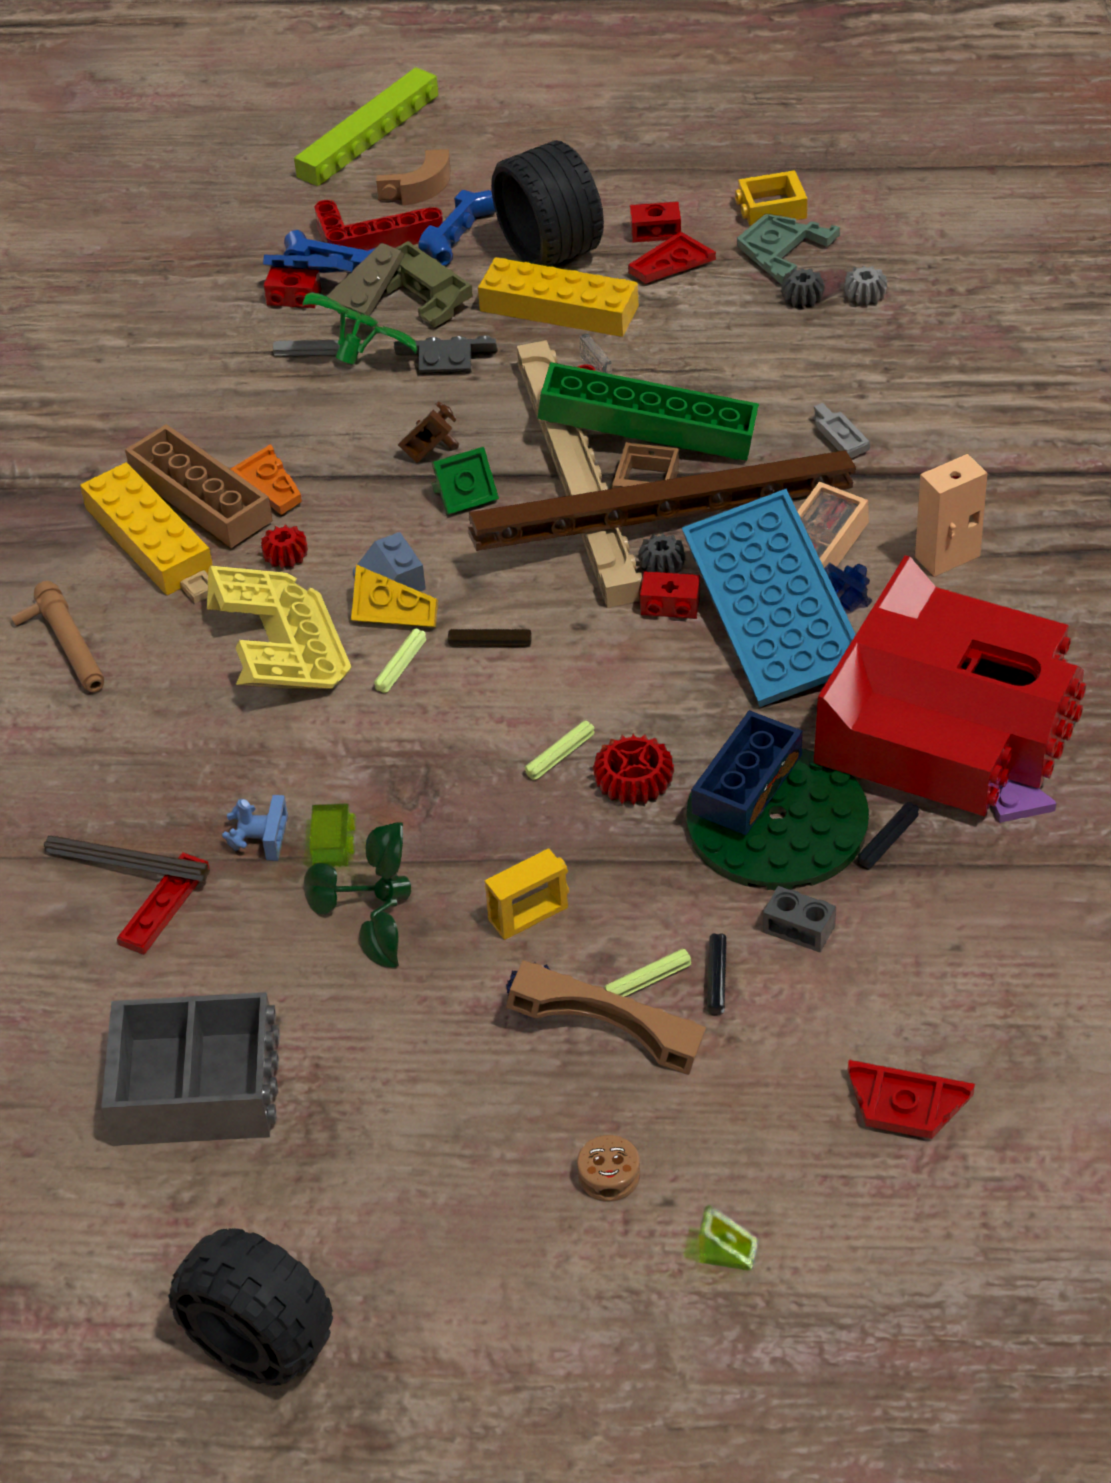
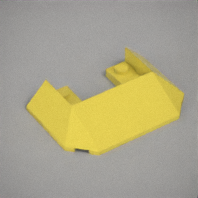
(302, 637)

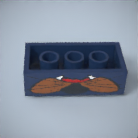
(747, 772)

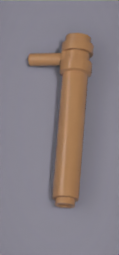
(55, 609)

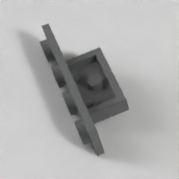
(447, 355)

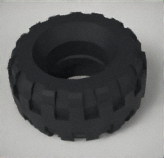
(251, 1306)

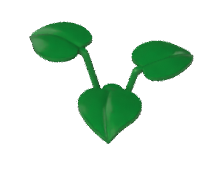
(350, 345)

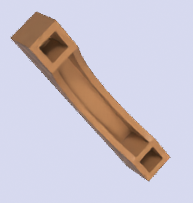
(546, 993)

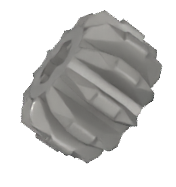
(865, 285)

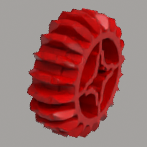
(634, 776)

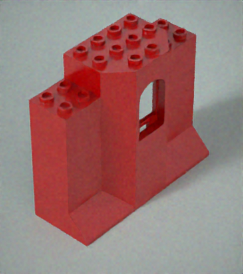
(926, 726)

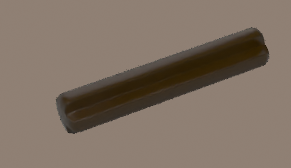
(489, 637)

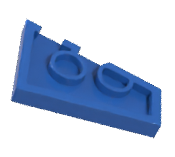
(331, 264)

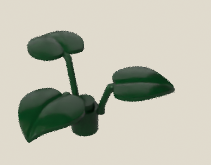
(384, 852)

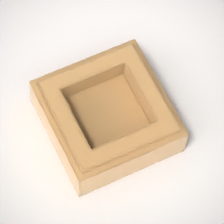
(196, 586)

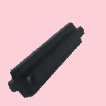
(888, 835)
(716, 974)

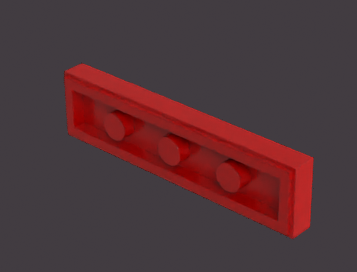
(157, 910)

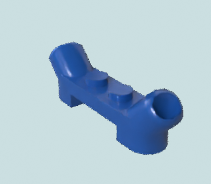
(468, 207)
(298, 244)

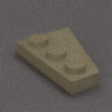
(368, 280)

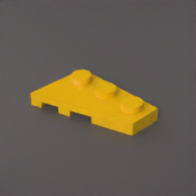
(390, 602)

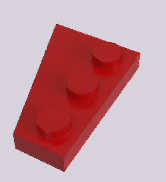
(671, 257)

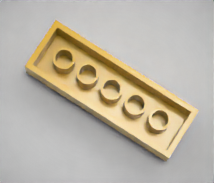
(558, 296)
(146, 527)

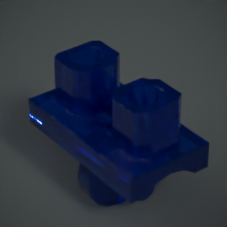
(852, 582)

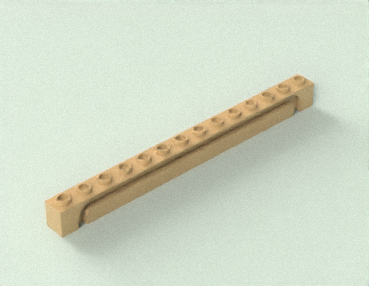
(579, 475)

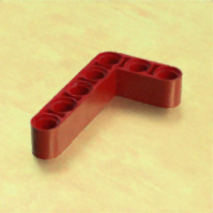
(369, 234)

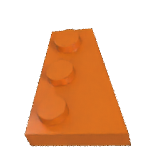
(268, 475)

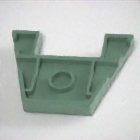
(775, 236)

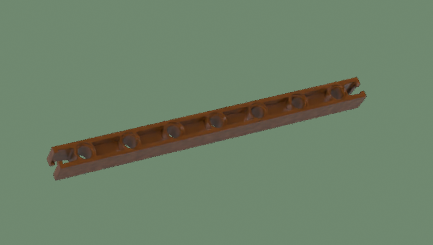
(655, 500)

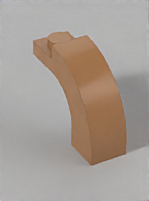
(418, 184)

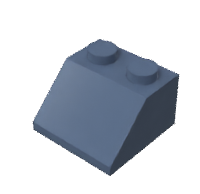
(395, 560)

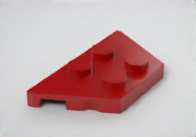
(906, 1099)

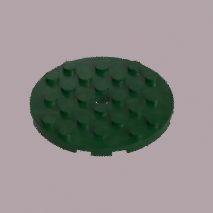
(811, 844)

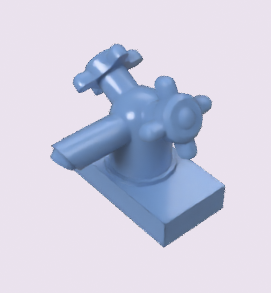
(265, 827)

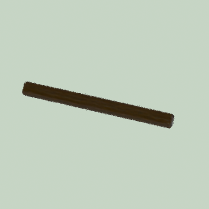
(126, 858)

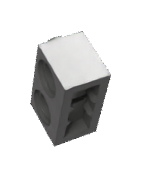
(799, 918)

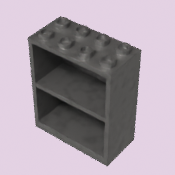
(191, 1069)

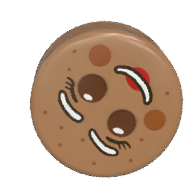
(608, 1167)

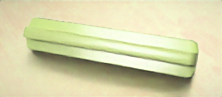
(400, 660)
(559, 750)
(650, 973)

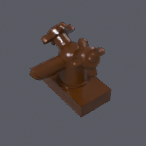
(429, 433)

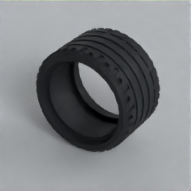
(547, 204)

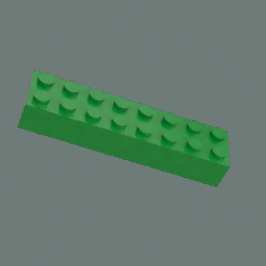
(647, 411)

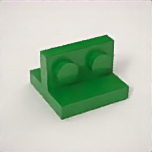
(464, 480)

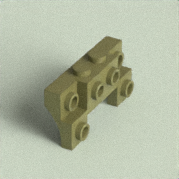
(431, 282)

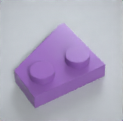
(1021, 801)

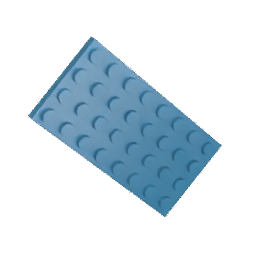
(771, 595)

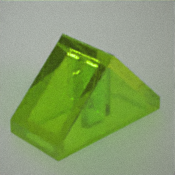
(725, 1242)

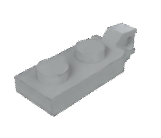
(840, 431)

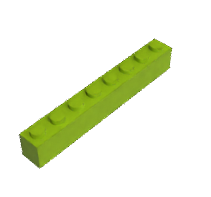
(366, 126)

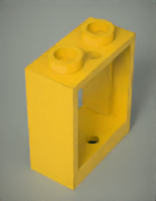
(771, 185)
(520, 879)

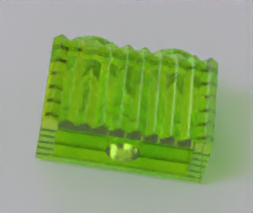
(331, 834)

